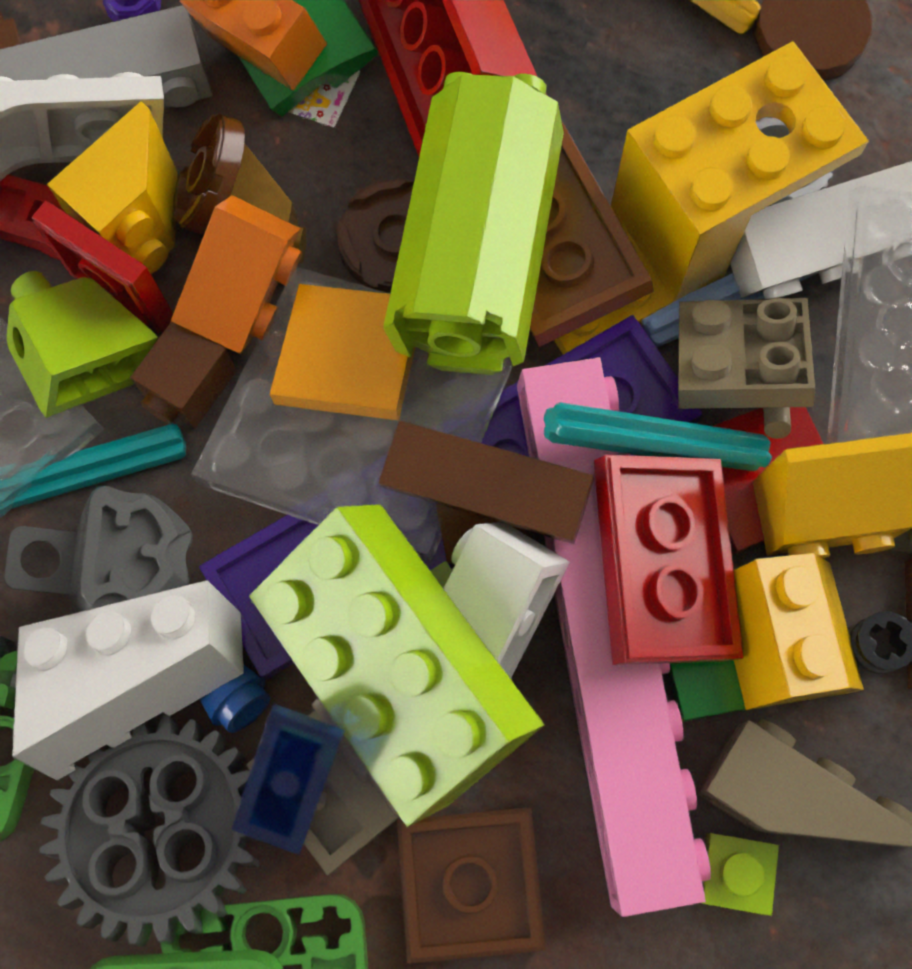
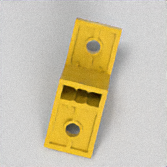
(706, 168)

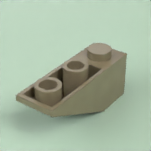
(785, 793)

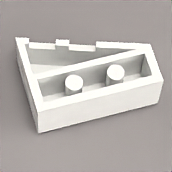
(117, 666)

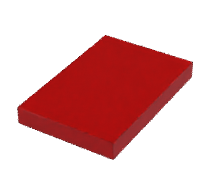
(667, 560)

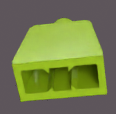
(73, 341)

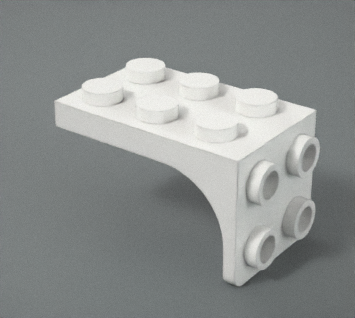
(67, 114)

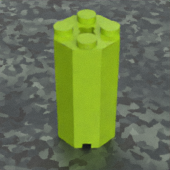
(476, 223)

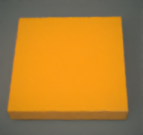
(340, 355)

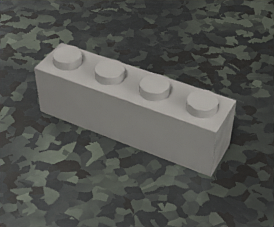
(146, 44)

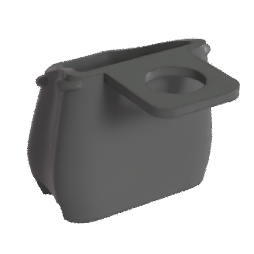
(120, 552)

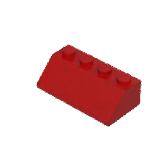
(434, 38)

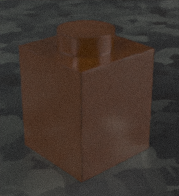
(182, 375)

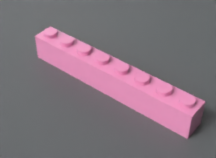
(619, 709)

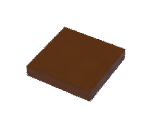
(470, 886)

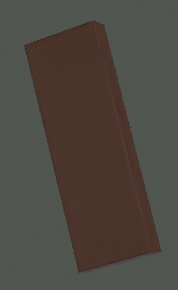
(487, 481)

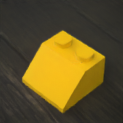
(125, 188)
(837, 496)
(792, 632)

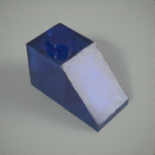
(287, 779)

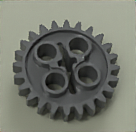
(93, 842)

